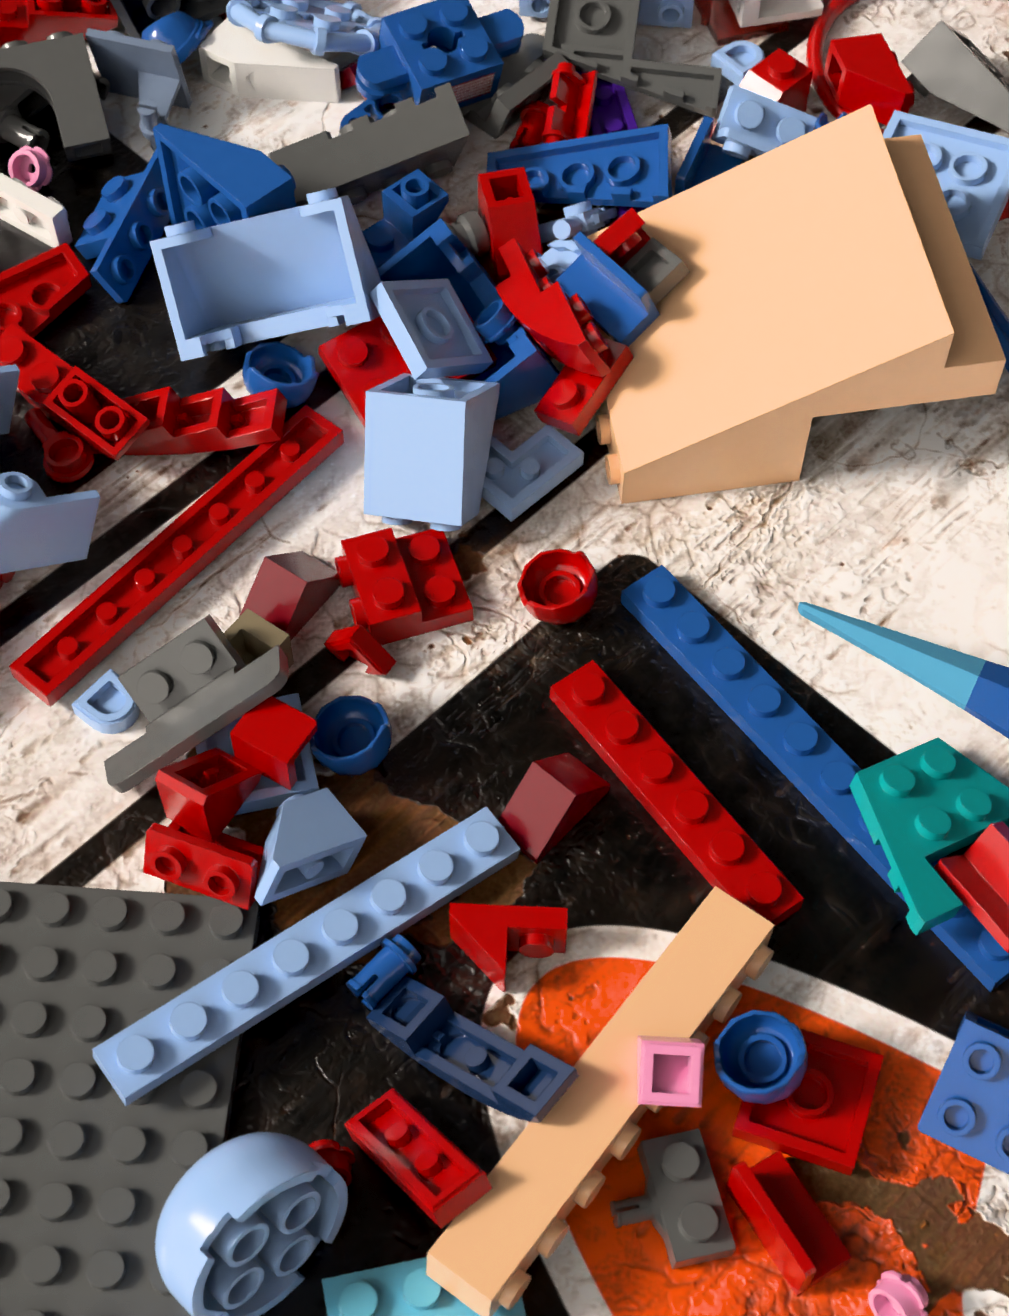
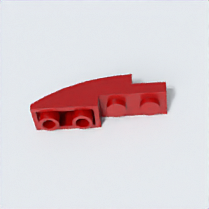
(38, 19)
(549, 313)
(71, 395)

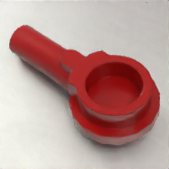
(65, 455)

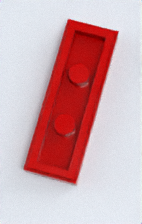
(418, 1157)

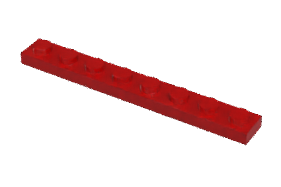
(175, 557)

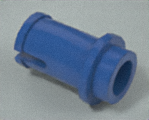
(385, 970)

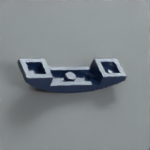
(469, 1056)

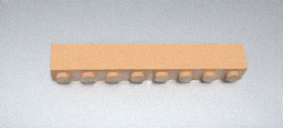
(560, 1159)

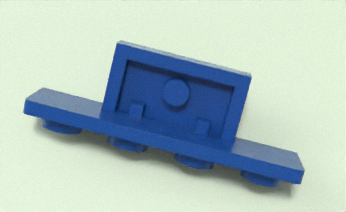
(122, 225)

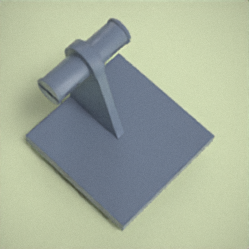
(141, 71)

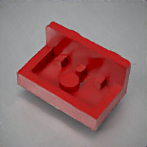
(217, 869)

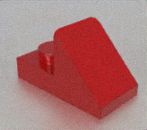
(623, 238)
(491, 930)

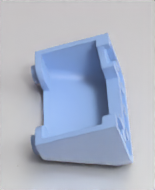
(266, 275)

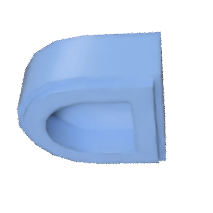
(737, 59)
(107, 705)

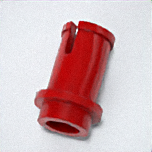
(532, 125)

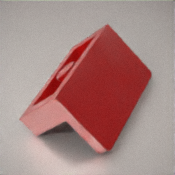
(983, 880)
(787, 1221)

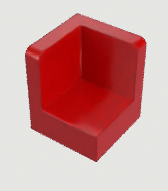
(272, 739)

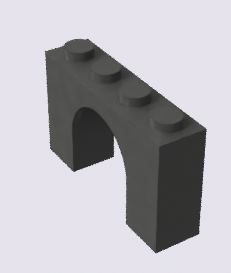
(64, 77)

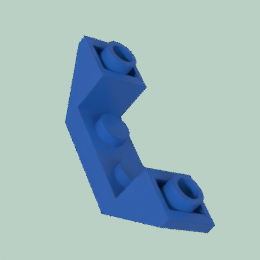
(407, 212)

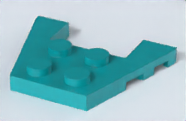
(923, 810)

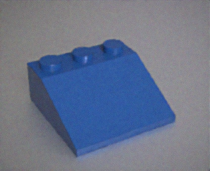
(218, 179)

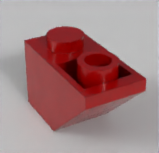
(865, 73)
(508, 212)

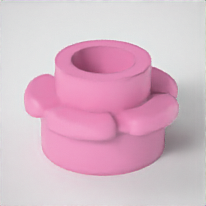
(21, 167)
(898, 1296)

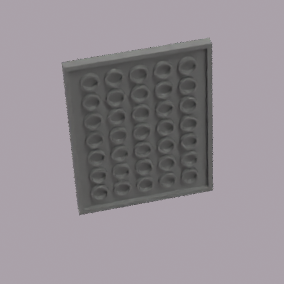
(75, 1162)

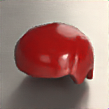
(558, 586)

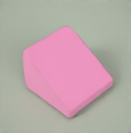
(669, 1071)

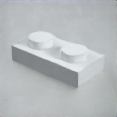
(33, 213)

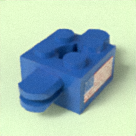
(465, 53)

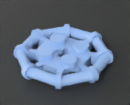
(309, 24)

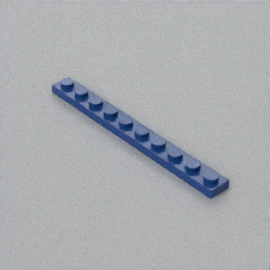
(788, 739)

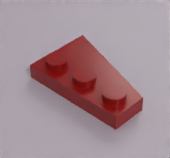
(41, 289)

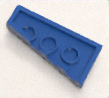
(606, 168)

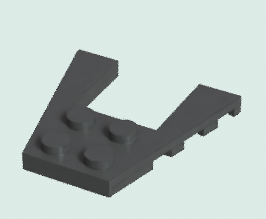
(602, 39)

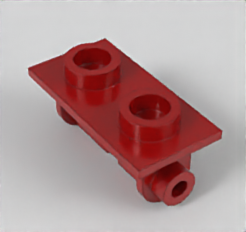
(574, 102)

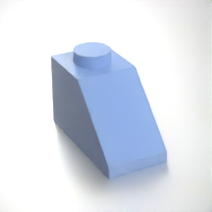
(307, 845)

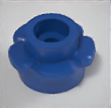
(496, 323)

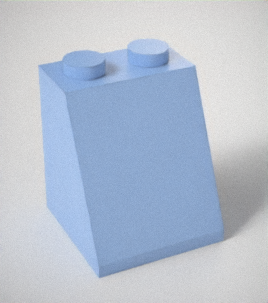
(427, 449)

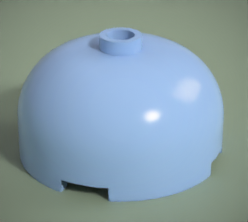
(247, 1224)

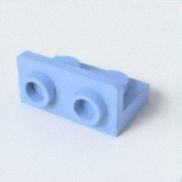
(757, 124)

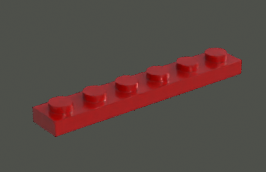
(673, 794)

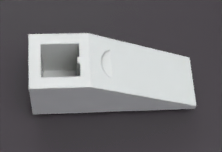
(279, 71)

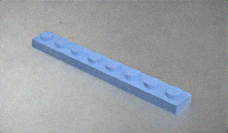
(303, 956)

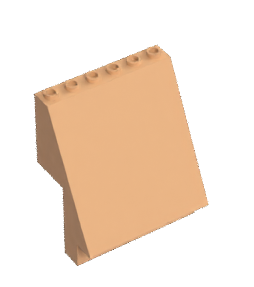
(809, 294)

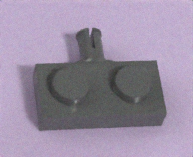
(679, 1200)

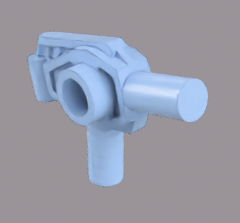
(577, 218)

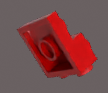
(403, 584)

